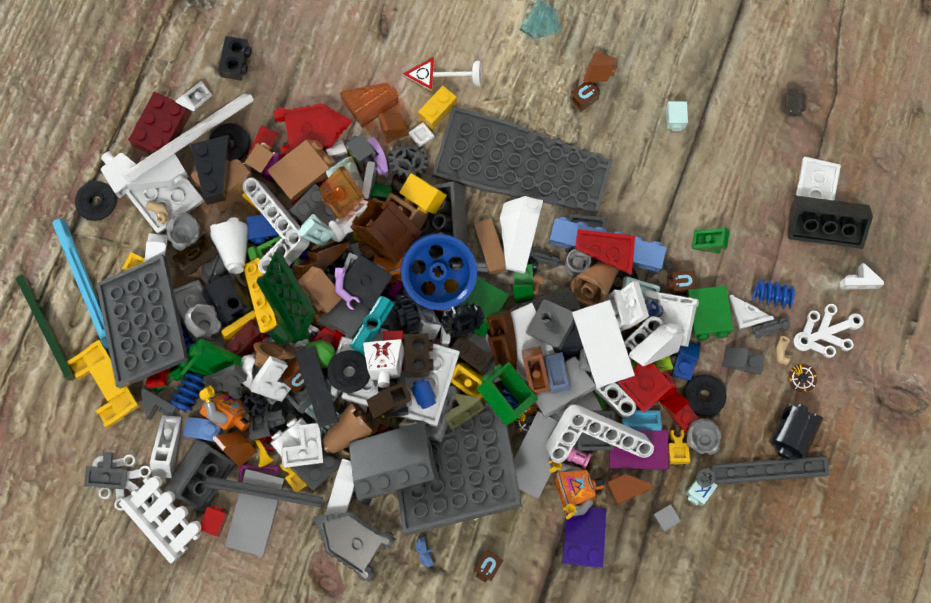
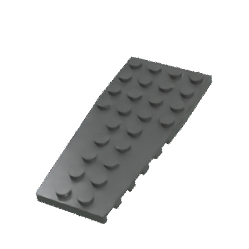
(518, 162)

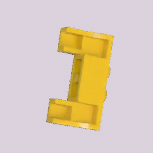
(98, 362)

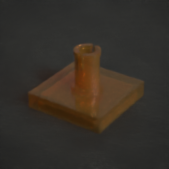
(341, 193)

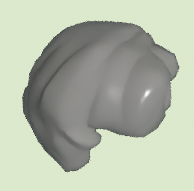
(182, 230)
(202, 321)
(704, 436)

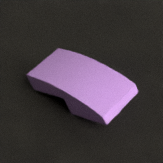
(380, 160)

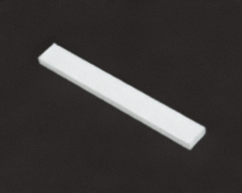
(187, 137)

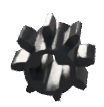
(254, 403)

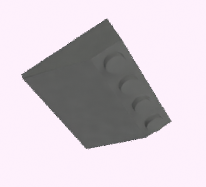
(448, 220)
(392, 462)

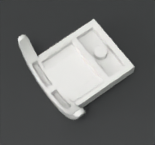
(342, 226)
(677, 310)

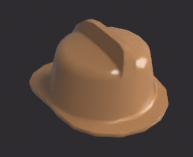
(272, 349)

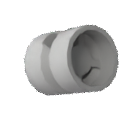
(576, 263)

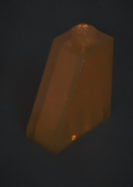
(369, 101)

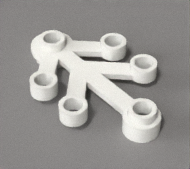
(825, 332)
(130, 475)

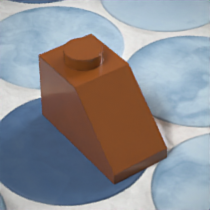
(600, 68)
(393, 126)
(535, 369)
(236, 446)
(626, 487)

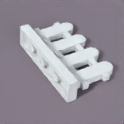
(154, 527)

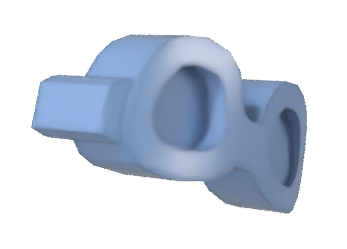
(421, 548)

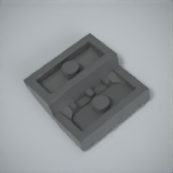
(345, 319)

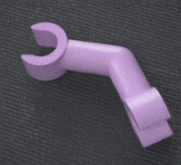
(340, 275)

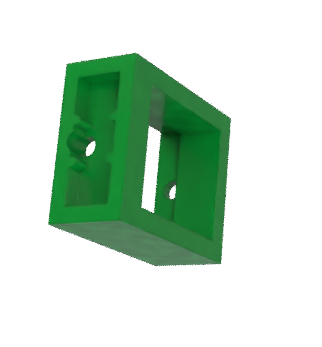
(515, 385)

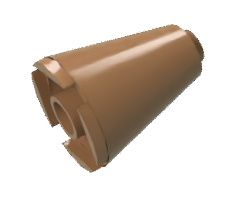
(594, 283)
(351, 427)

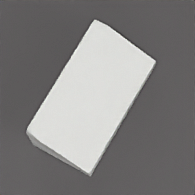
(195, 97)

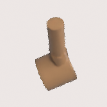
(538, 280)

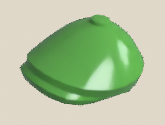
(324, 350)

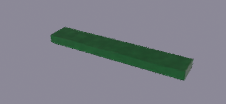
(45, 327)

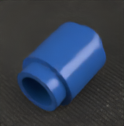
(423, 393)

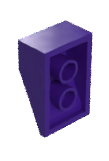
(585, 539)

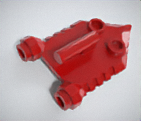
(311, 123)

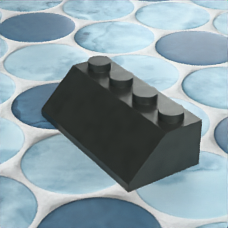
(829, 222)

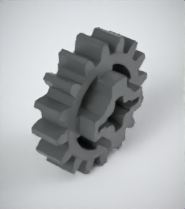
(408, 161)

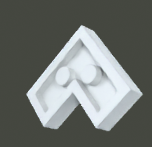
(268, 382)
(309, 449)

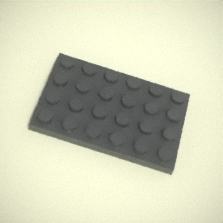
(141, 321)

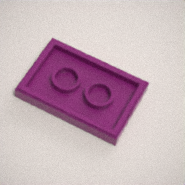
(656, 461)

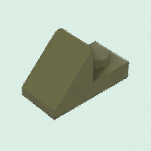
(467, 408)

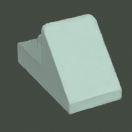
(316, 231)

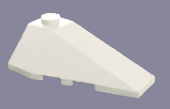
(518, 227)

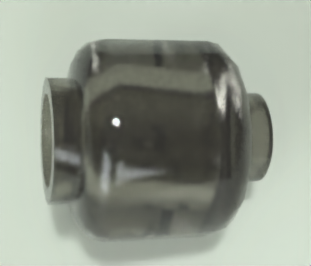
(793, 102)

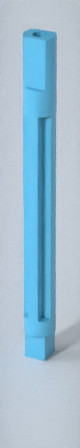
(81, 277)

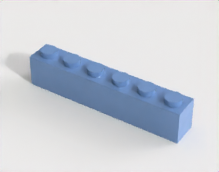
(646, 254)

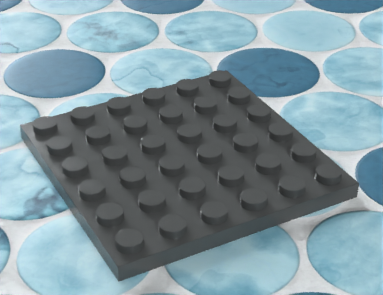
(474, 477)

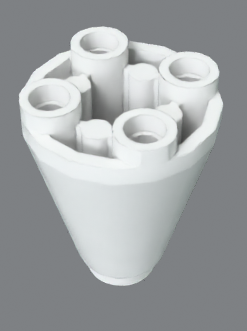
(231, 243)

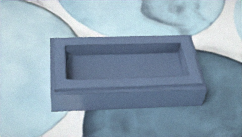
(556, 372)

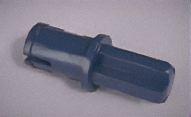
(654, 308)

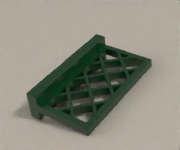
(283, 306)

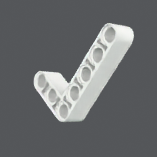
(279, 222)
(622, 397)
(598, 430)

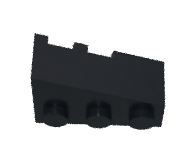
(212, 167)

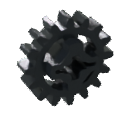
(407, 314)
(462, 319)

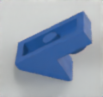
(686, 361)

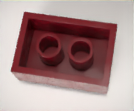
(158, 124)

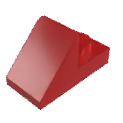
(679, 410)

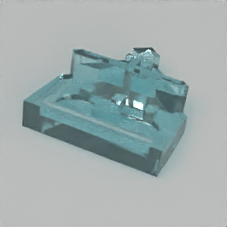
(541, 21)

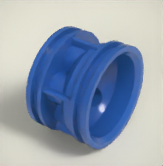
(465, 276)

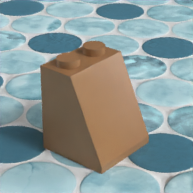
(302, 168)
(237, 174)

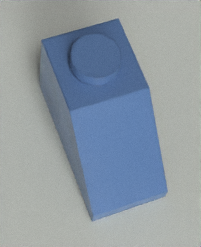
(201, 429)

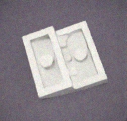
(628, 305)

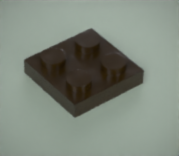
(195, 256)

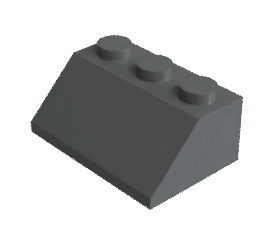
(190, 477)

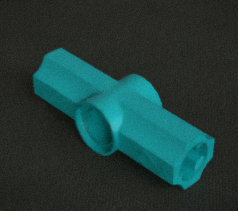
(379, 315)

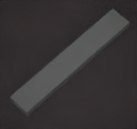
(770, 470)

